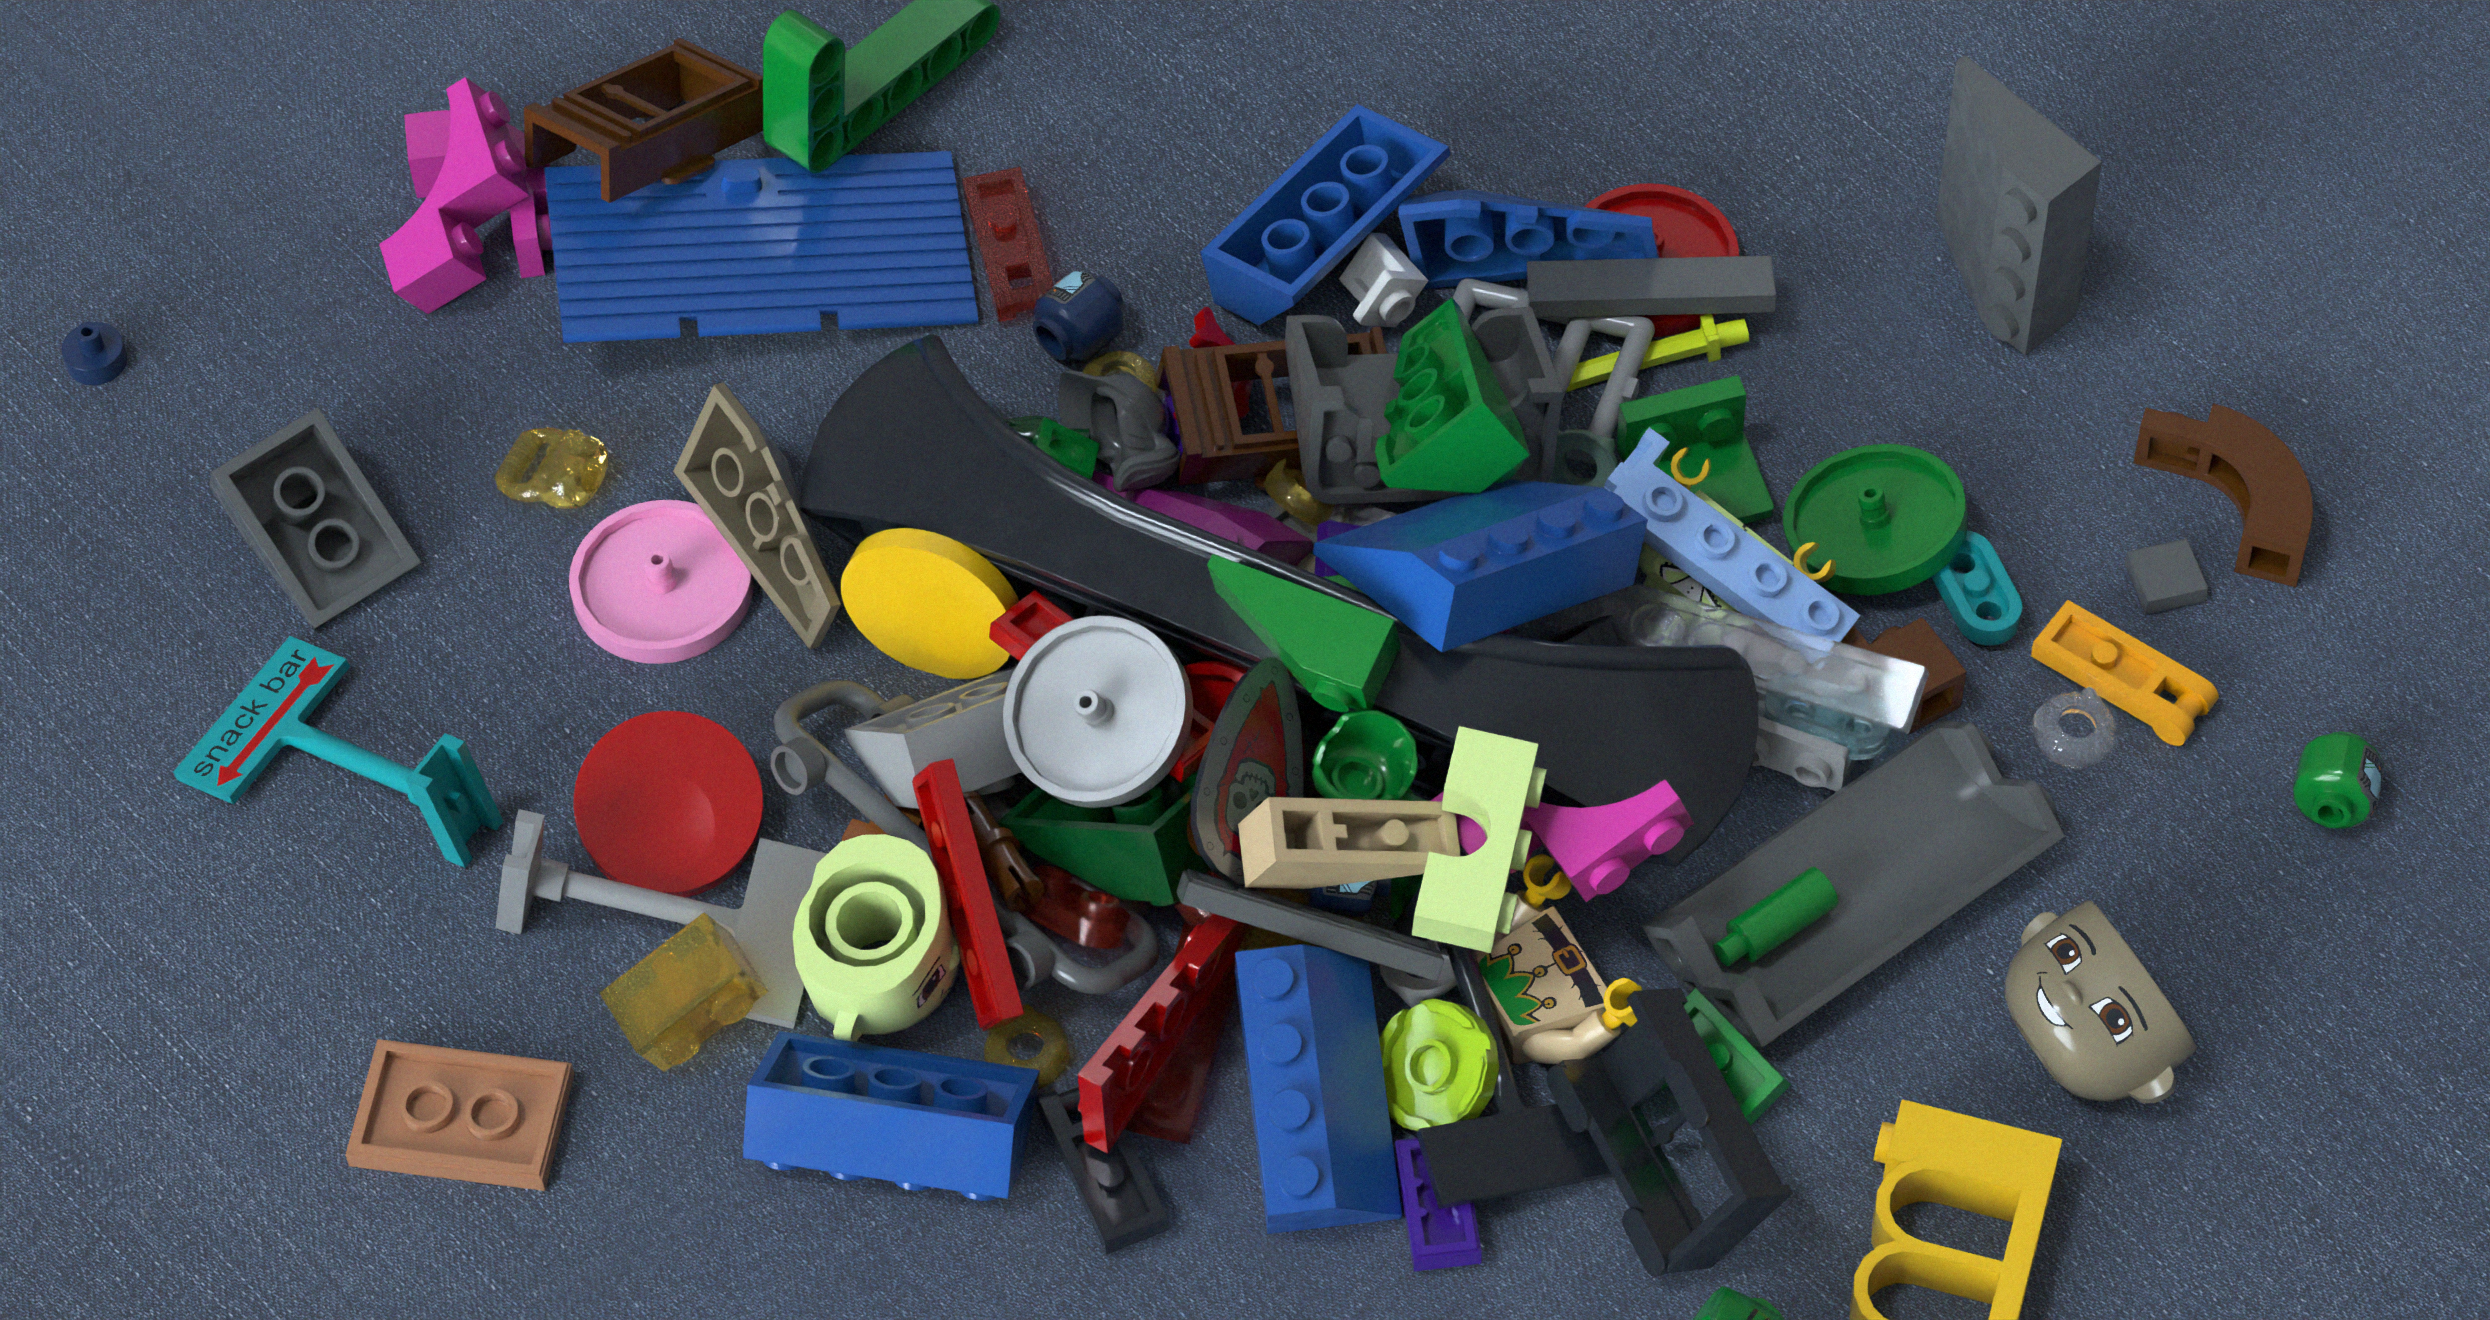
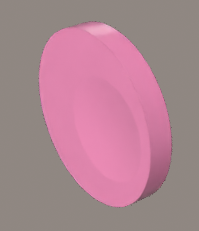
(658, 583)

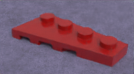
(1149, 1036)

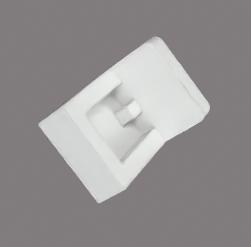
(1382, 282)

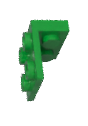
(1712, 426)

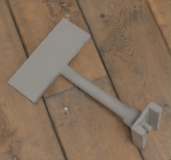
(761, 926)

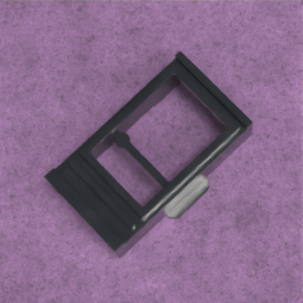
(1606, 1100)

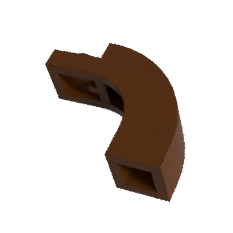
(2251, 470)

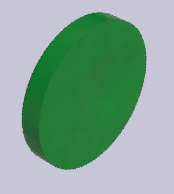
(1879, 513)

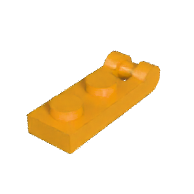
(2124, 672)

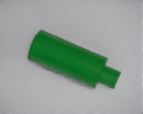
(1777, 917)

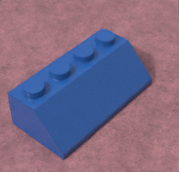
(1317, 213)
(1316, 1088)
(890, 1115)

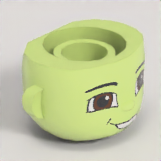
(868, 894)

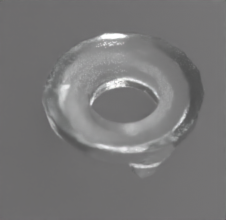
(2069, 750)

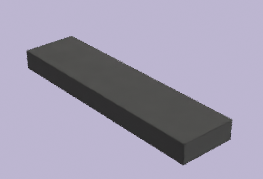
(1651, 286)
(1310, 924)

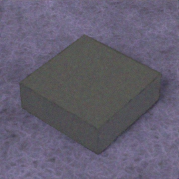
(2166, 576)

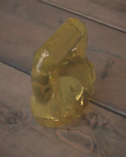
(565, 476)

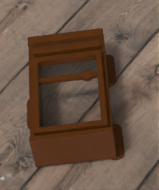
(674, 145)
(1208, 413)

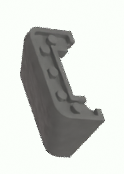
(1344, 398)

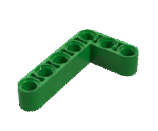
(831, 100)

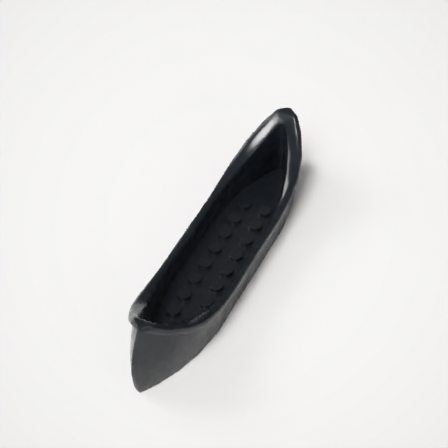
(1608, 720)

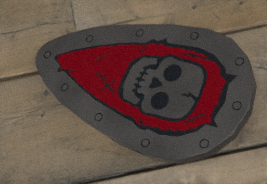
(1248, 758)

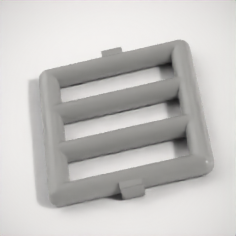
(1622, 383)

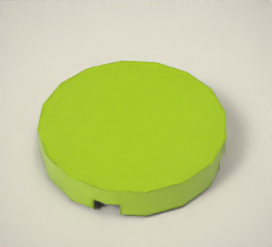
(1437, 1064)

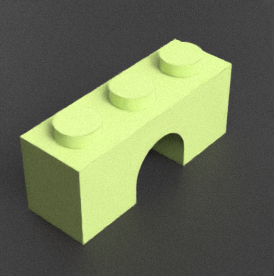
(1465, 896)

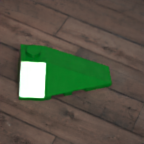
(1450, 414)

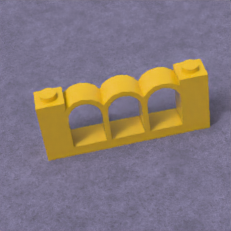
(1965, 1166)

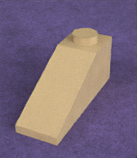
(1341, 840)

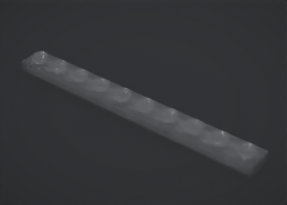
(1780, 657)

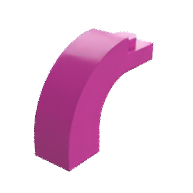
(426, 148)

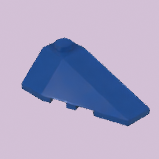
(1496, 234)

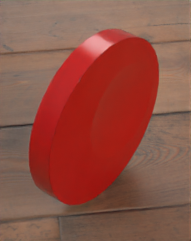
(1683, 229)
(668, 803)

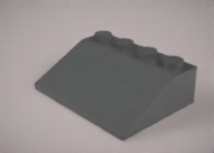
(2014, 208)

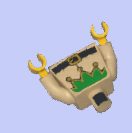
(1544, 985)

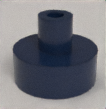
(94, 353)

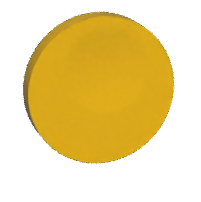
(927, 602)

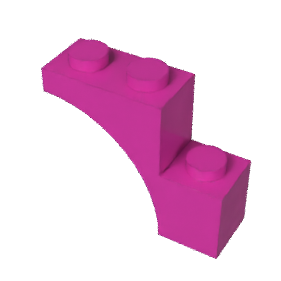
(481, 176)
(1600, 842)

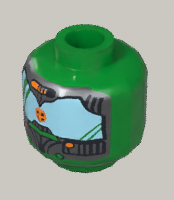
(2338, 776)

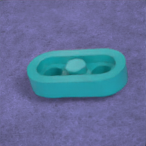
(1980, 592)

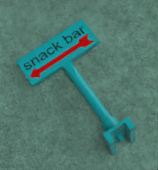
(272, 716)

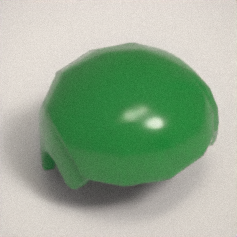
(1366, 758)

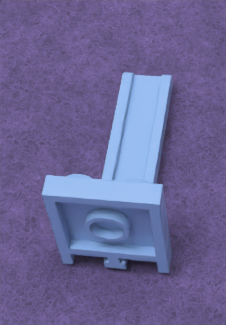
(1721, 552)

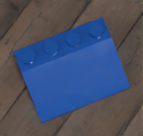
(1492, 557)

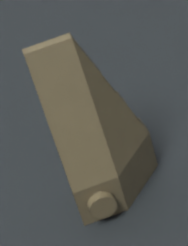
(756, 507)

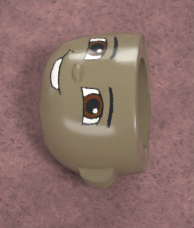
(2094, 1009)

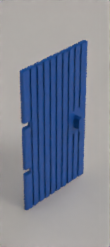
(762, 249)

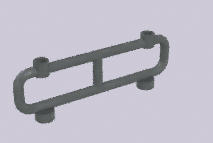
(1033, 956)

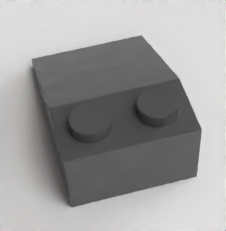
(313, 519)

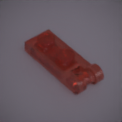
(1007, 239)

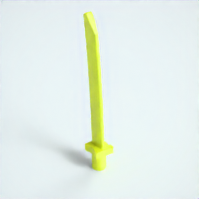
(1707, 339)

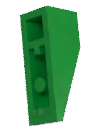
(1323, 641)

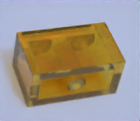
(684, 993)

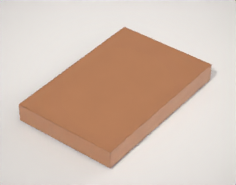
(460, 1114)

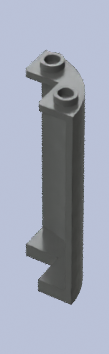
(1902, 856)

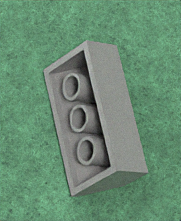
(954, 725)

